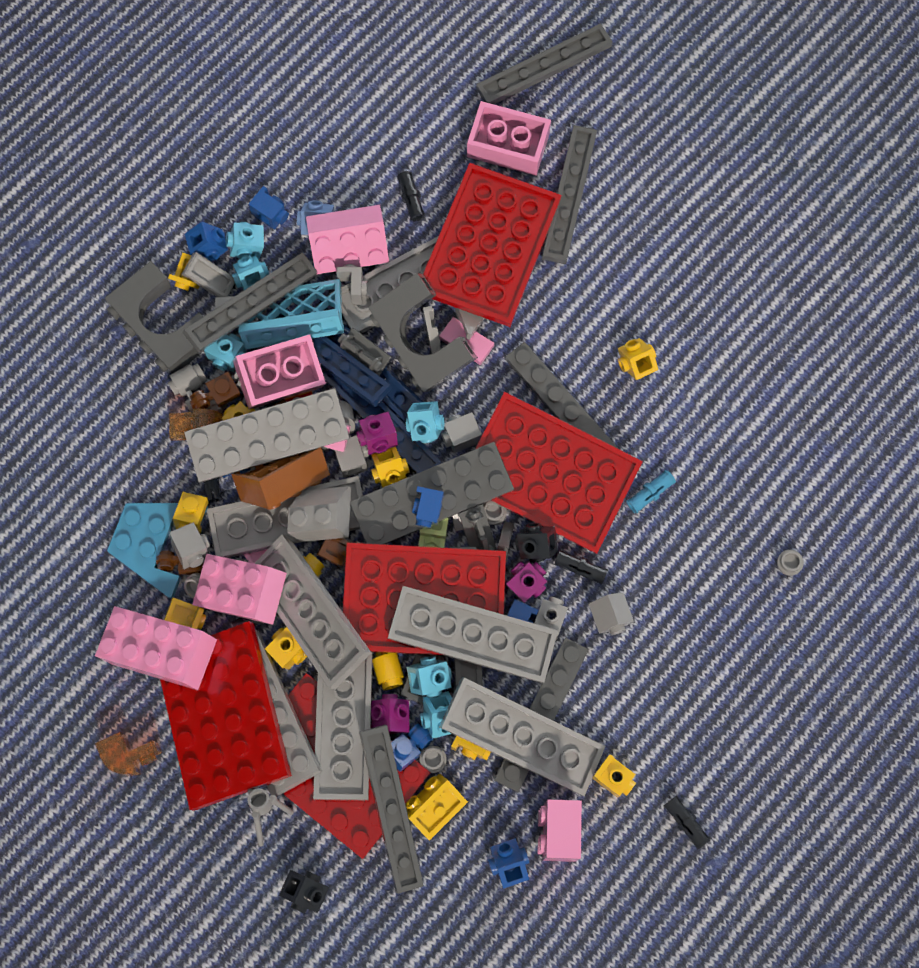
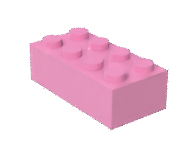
(156, 647)

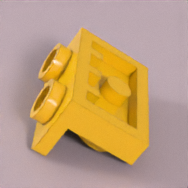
(434, 806)

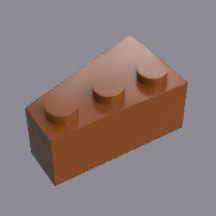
(281, 479)

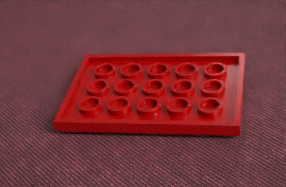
(490, 244)
(559, 472)
(380, 571)
(228, 726)
(348, 820)

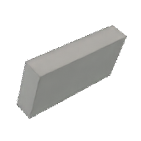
(208, 276)

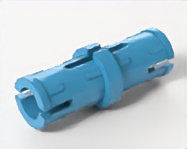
(651, 491)

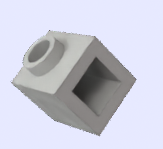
(461, 432)
(353, 458)
(189, 545)
(611, 613)

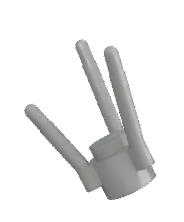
(261, 804)

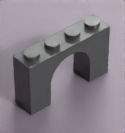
(130, 303)
(392, 316)

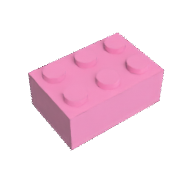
(508, 138)
(347, 238)
(279, 371)
(239, 588)
(560, 830)

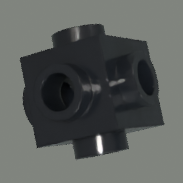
(536, 542)
(304, 891)

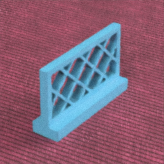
(293, 326)

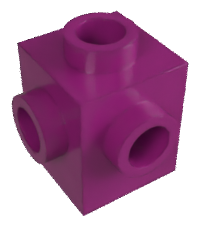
(377, 433)
(523, 589)
(391, 712)

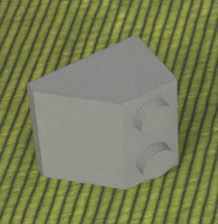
(320, 514)

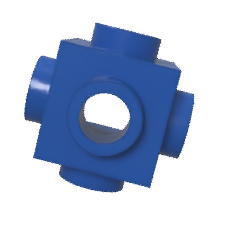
(206, 241)
(509, 863)

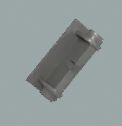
(364, 351)
(477, 528)

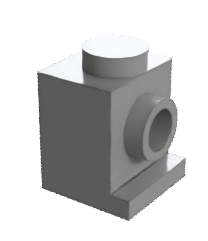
(554, 605)

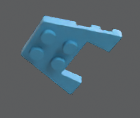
(141, 537)

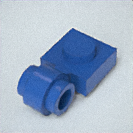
(406, 749)

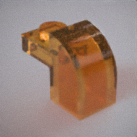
(188, 421)
(119, 757)

